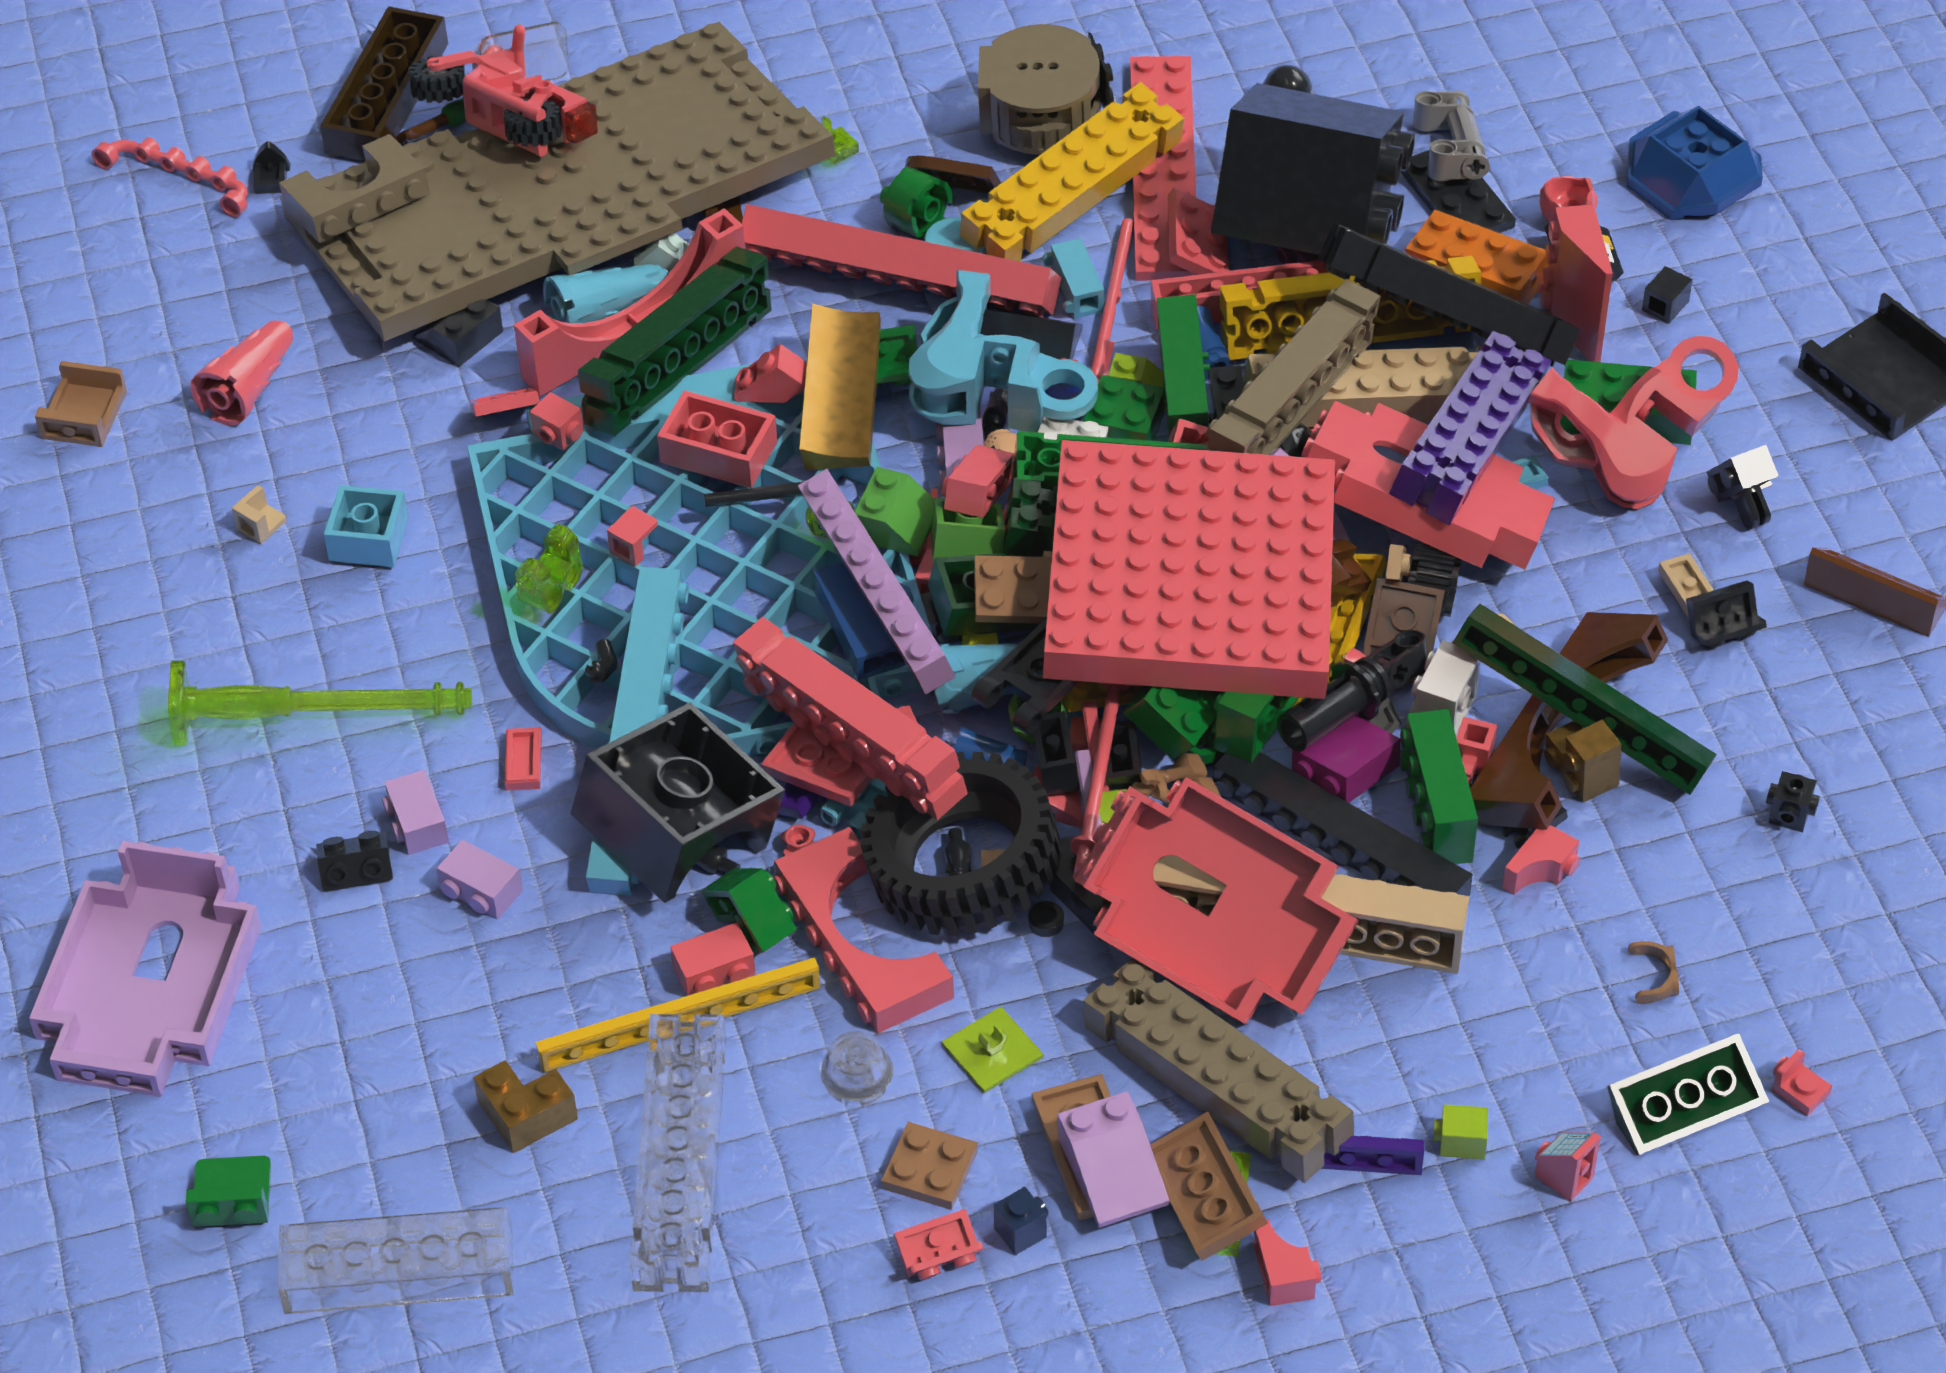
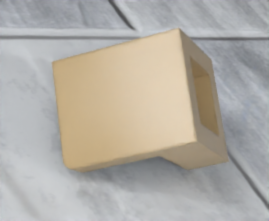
(255, 517)

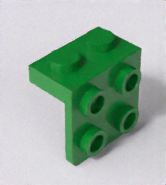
(895, 350)
(230, 1191)

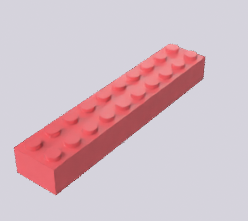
(896, 259)

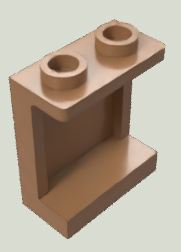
(83, 404)

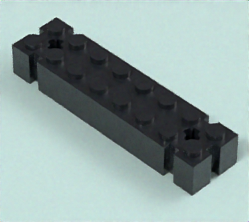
(1445, 292)

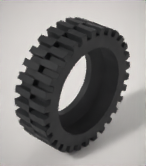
(994, 793)

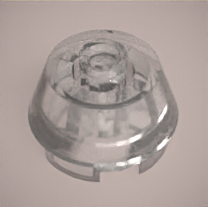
(856, 1068)

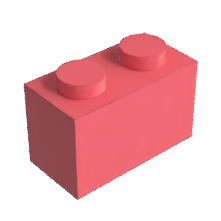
(713, 959)

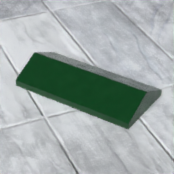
(1686, 1094)

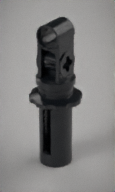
(1355, 690)

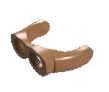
(1667, 956)

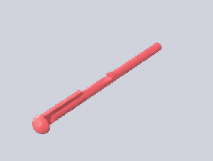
(1104, 347)

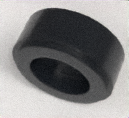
(1046, 918)

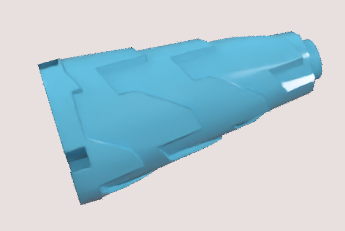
(599, 293)
(969, 666)

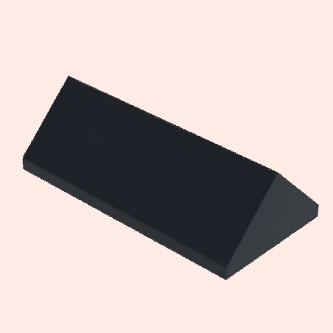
(1055, 336)

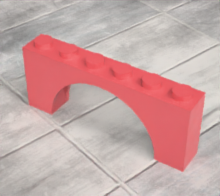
(883, 987)

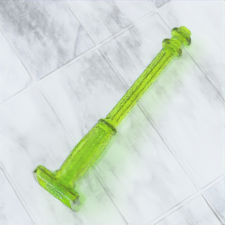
(256, 701)

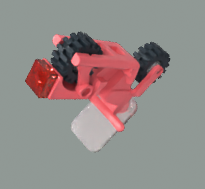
(512, 87)

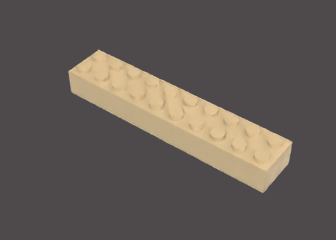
(1394, 920)

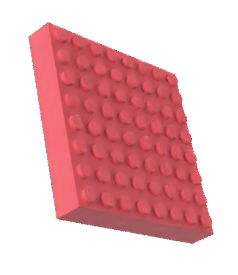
(1191, 570)

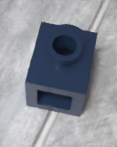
(1020, 1220)

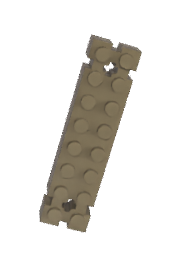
(1298, 374)
(1219, 1069)

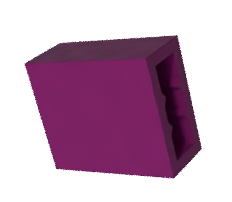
(1349, 758)

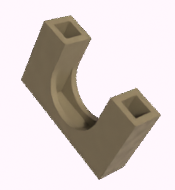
(329, 212)

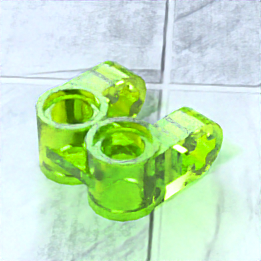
(558, 568)

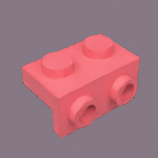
(937, 1244)

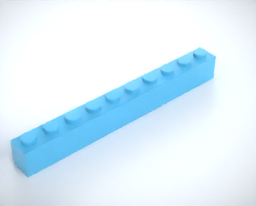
(642, 691)

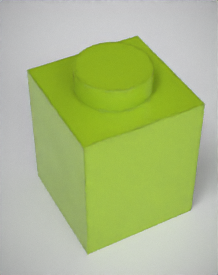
(1462, 1131)

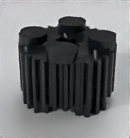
(1436, 570)

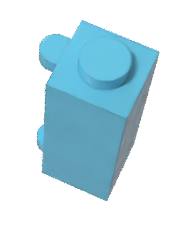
(1079, 278)

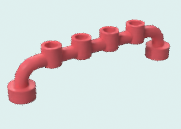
(232, 203)

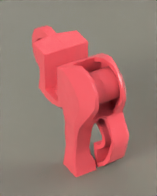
(1618, 446)

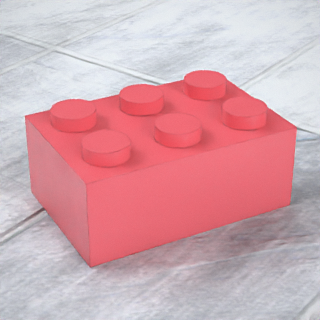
(717, 439)

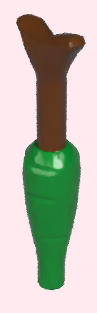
(451, 115)

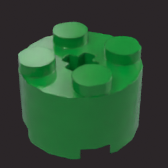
(915, 201)

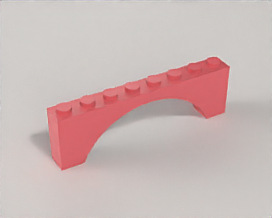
(555, 350)

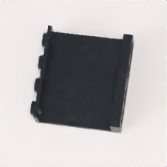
(1883, 368)

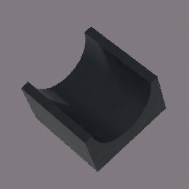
(672, 796)

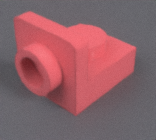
(1799, 1084)

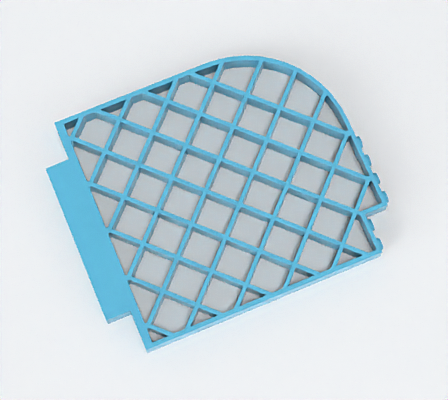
(520, 460)

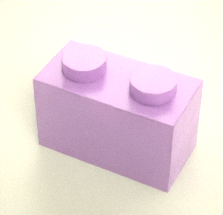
(415, 811)
(479, 879)

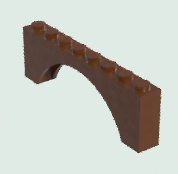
(1510, 785)

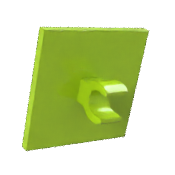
(992, 1049)

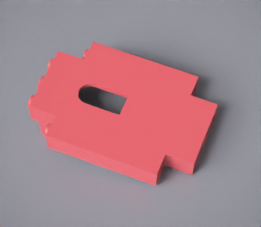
(1495, 519)
(1265, 930)

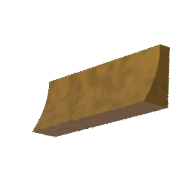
(840, 388)

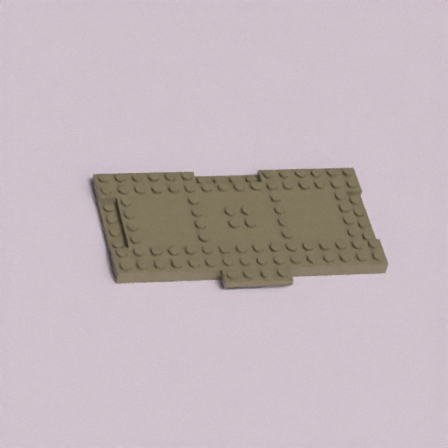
(672, 139)

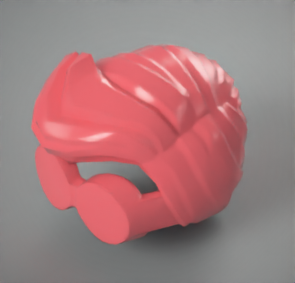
(1565, 192)

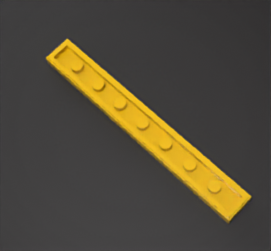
(721, 1000)

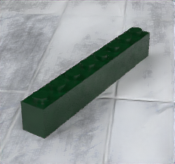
(1583, 697)

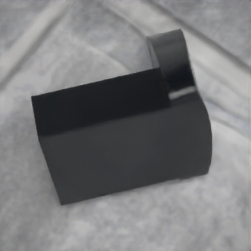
(269, 169)

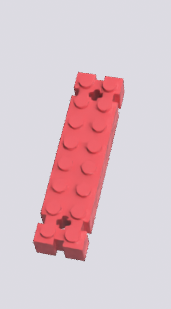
(850, 718)

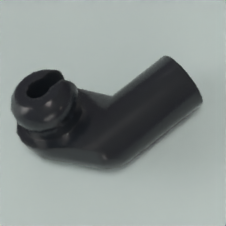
(605, 665)

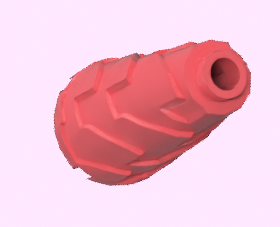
(241, 373)

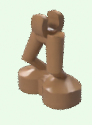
(1186, 765)

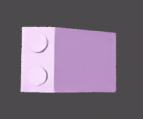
(1112, 1159)

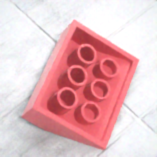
(1578, 276)

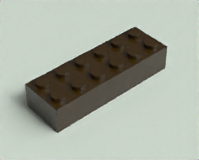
(378, 89)

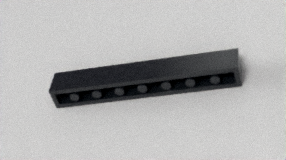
(1335, 825)

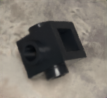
(1792, 801)

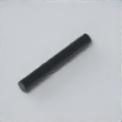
(752, 494)

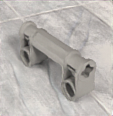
(1451, 157)

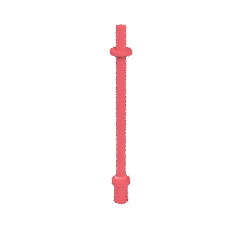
(1084, 842)

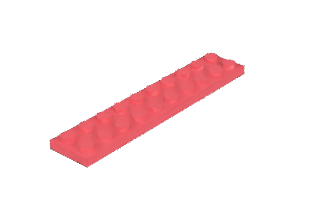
(1172, 83)

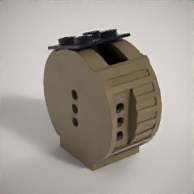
(1040, 85)

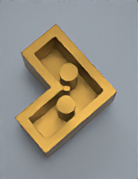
(1585, 758)
(524, 1111)

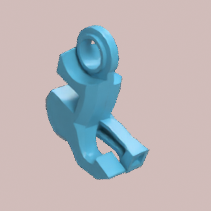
(960, 362)

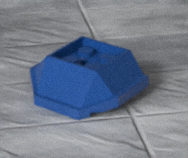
(1691, 165)

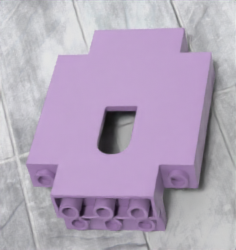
(131, 1028)

